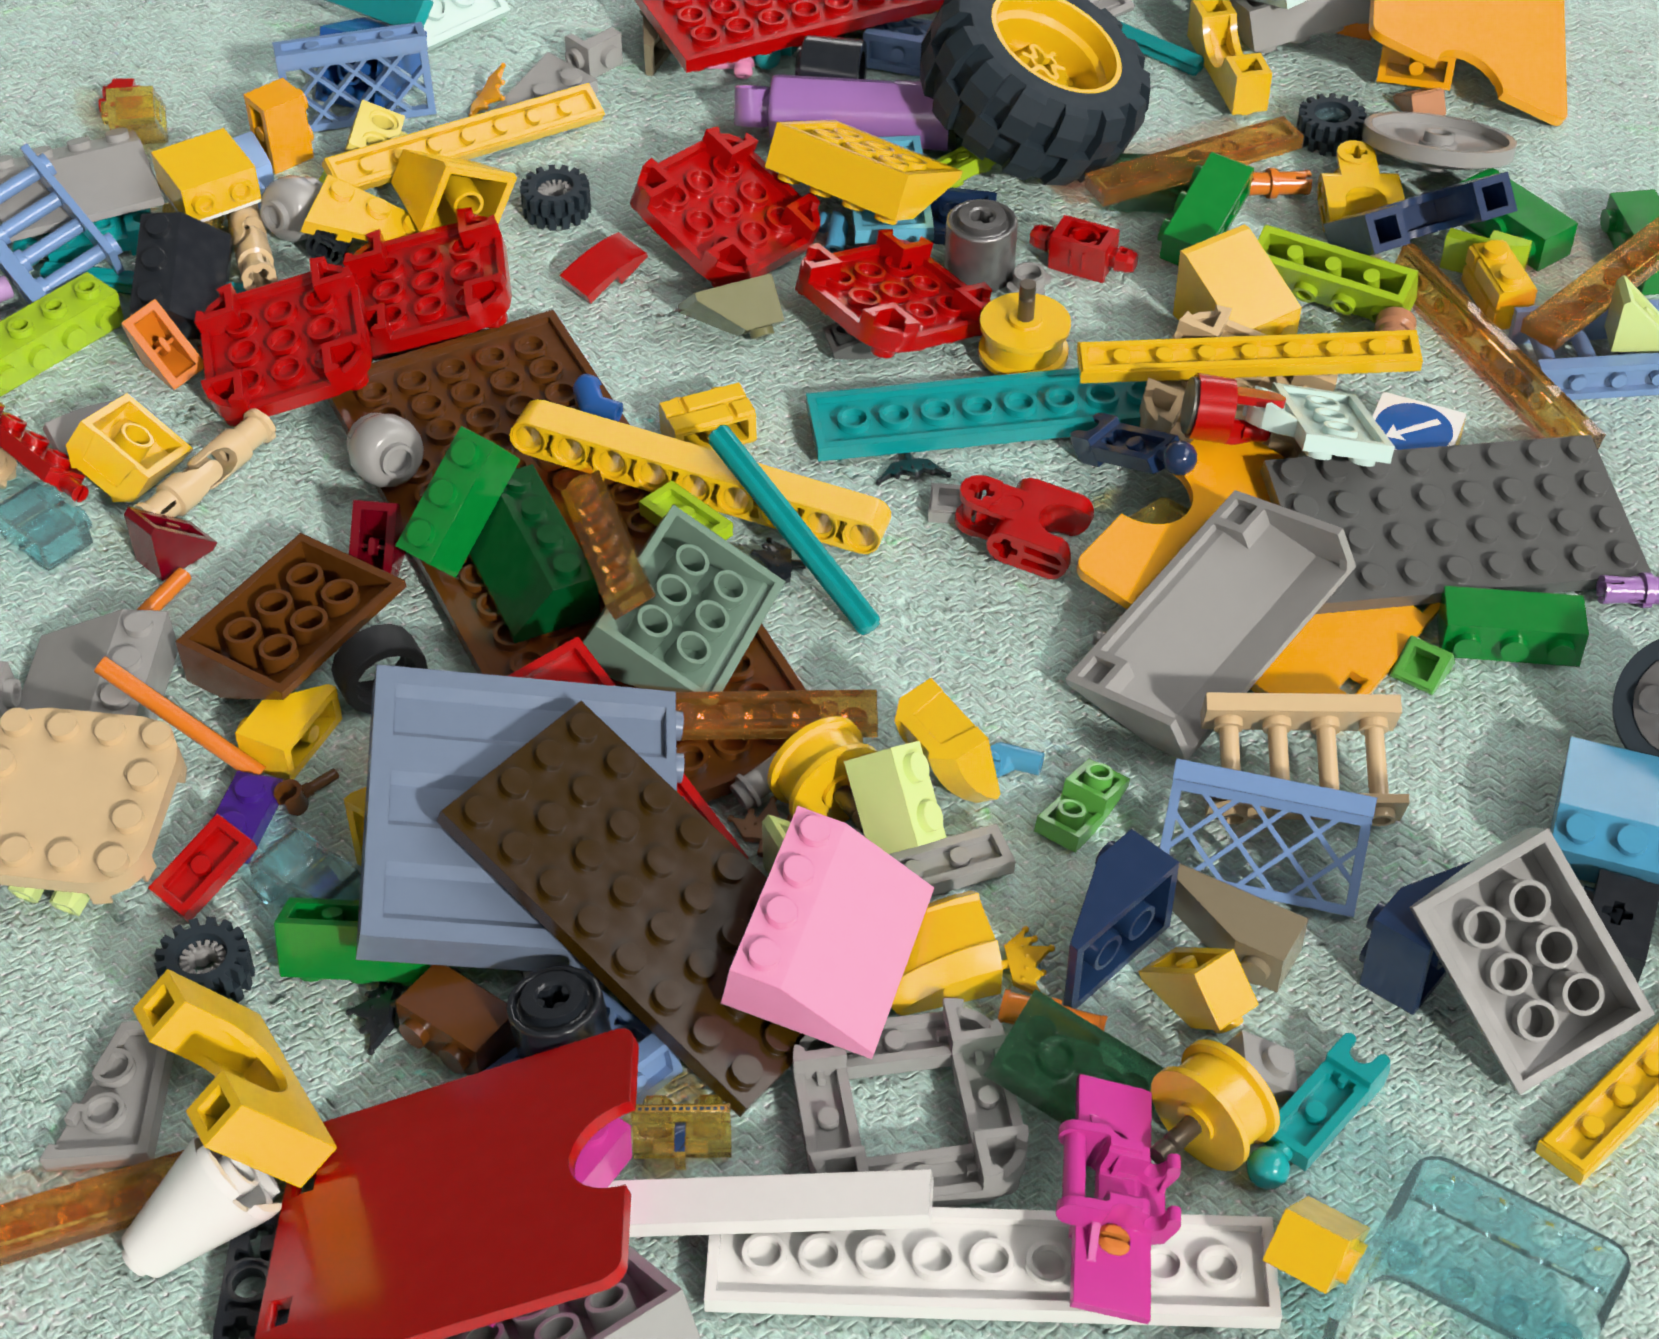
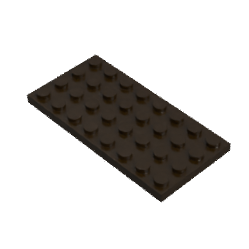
(630, 890)

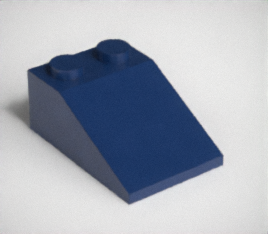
(1121, 913)
(1398, 954)

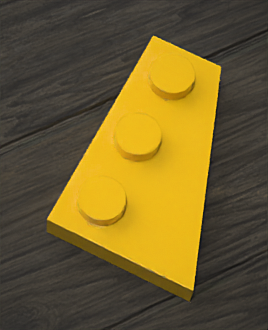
(355, 213)

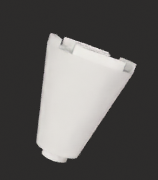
(196, 1209)

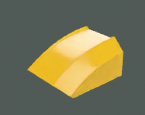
(125, 449)
(949, 741)
(950, 957)

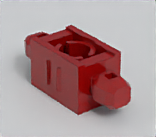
(1083, 248)

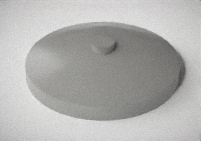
(1438, 141)

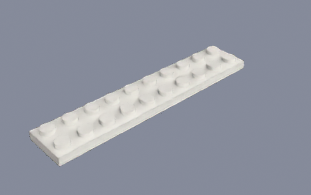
(990, 1269)

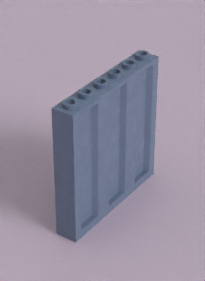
(427, 747)

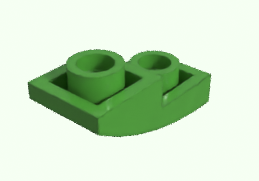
(1083, 806)

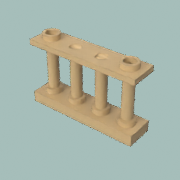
(1324, 716)

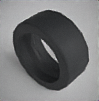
(365, 650)

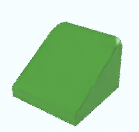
(1422, 665)

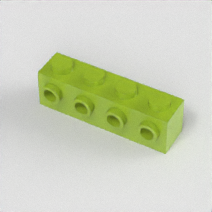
(1337, 275)
(56, 328)

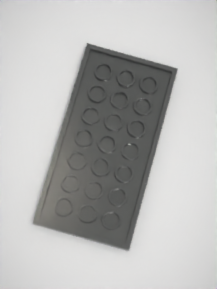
(1465, 517)

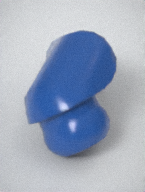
(590, 398)

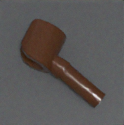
(296, 795)

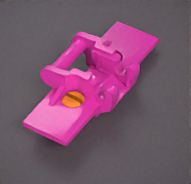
(1128, 1207)

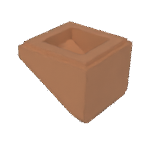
(1422, 100)

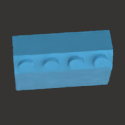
(1608, 811)

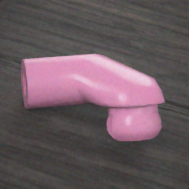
(741, 68)

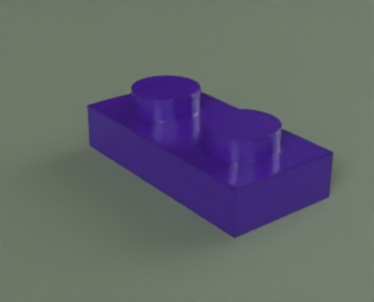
(250, 804)

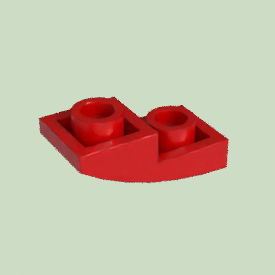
(602, 264)

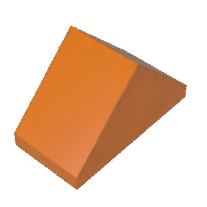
(162, 345)

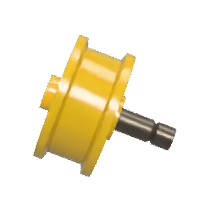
(1024, 332)
(812, 769)
(1213, 1107)

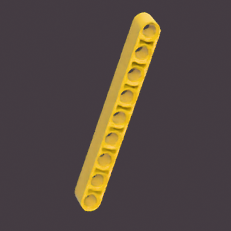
(652, 460)

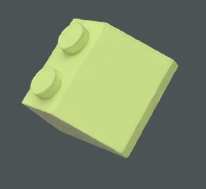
(896, 798)

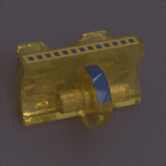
(682, 1129)

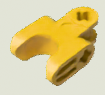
(1355, 184)

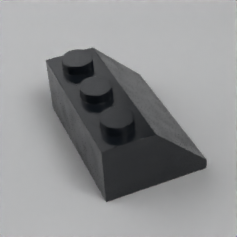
(179, 266)

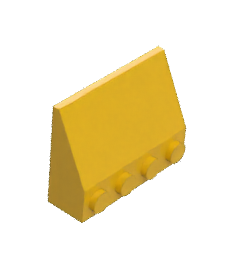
(858, 168)

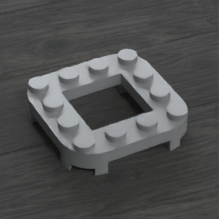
(946, 1038)

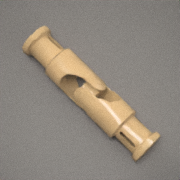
(254, 252)
(231, 450)

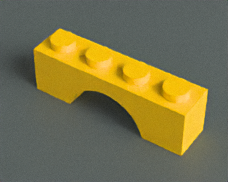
(1239, 77)

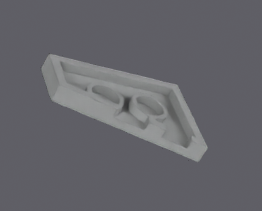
(547, 77)
(121, 1109)

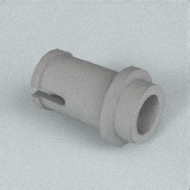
(752, 786)

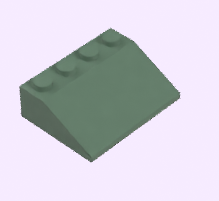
(700, 619)

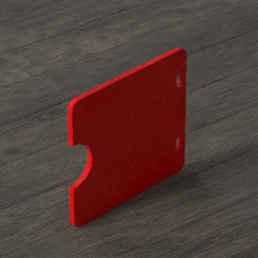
(458, 1204)

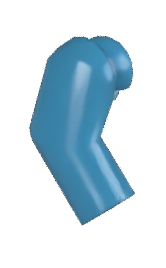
(837, 230)
(1013, 757)

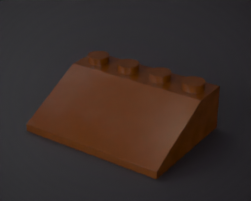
(284, 621)

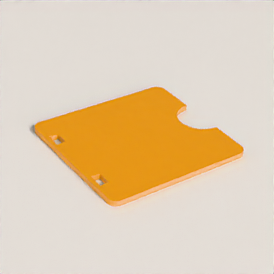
(1508, 40)
(1329, 646)

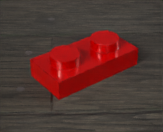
(203, 867)

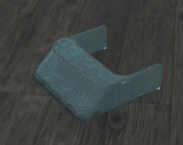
(1489, 1257)

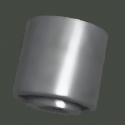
(981, 243)

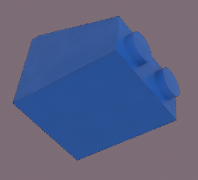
(371, 68)

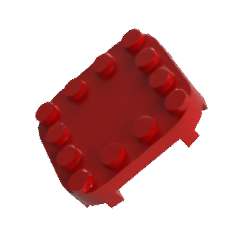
(725, 209)
(433, 283)
(892, 294)
(285, 343)

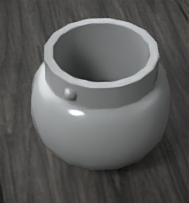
(287, 204)
(384, 449)

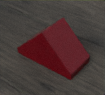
(375, 533)
(165, 541)

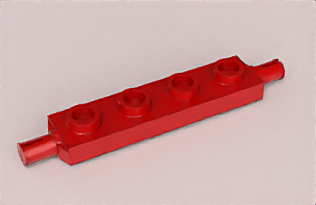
(45, 462)

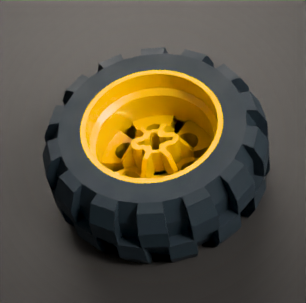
(1036, 84)

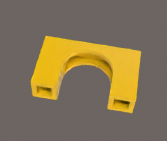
(255, 1101)

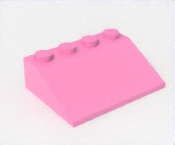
(828, 936)

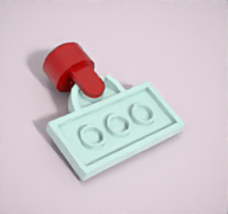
(1318, 419)

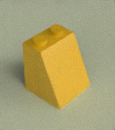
(439, 185)
(1237, 275)

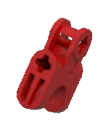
(1019, 521)

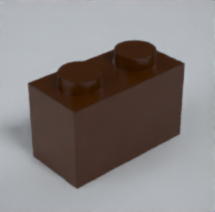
(455, 1020)

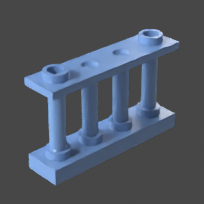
(18, 264)
(1589, 374)

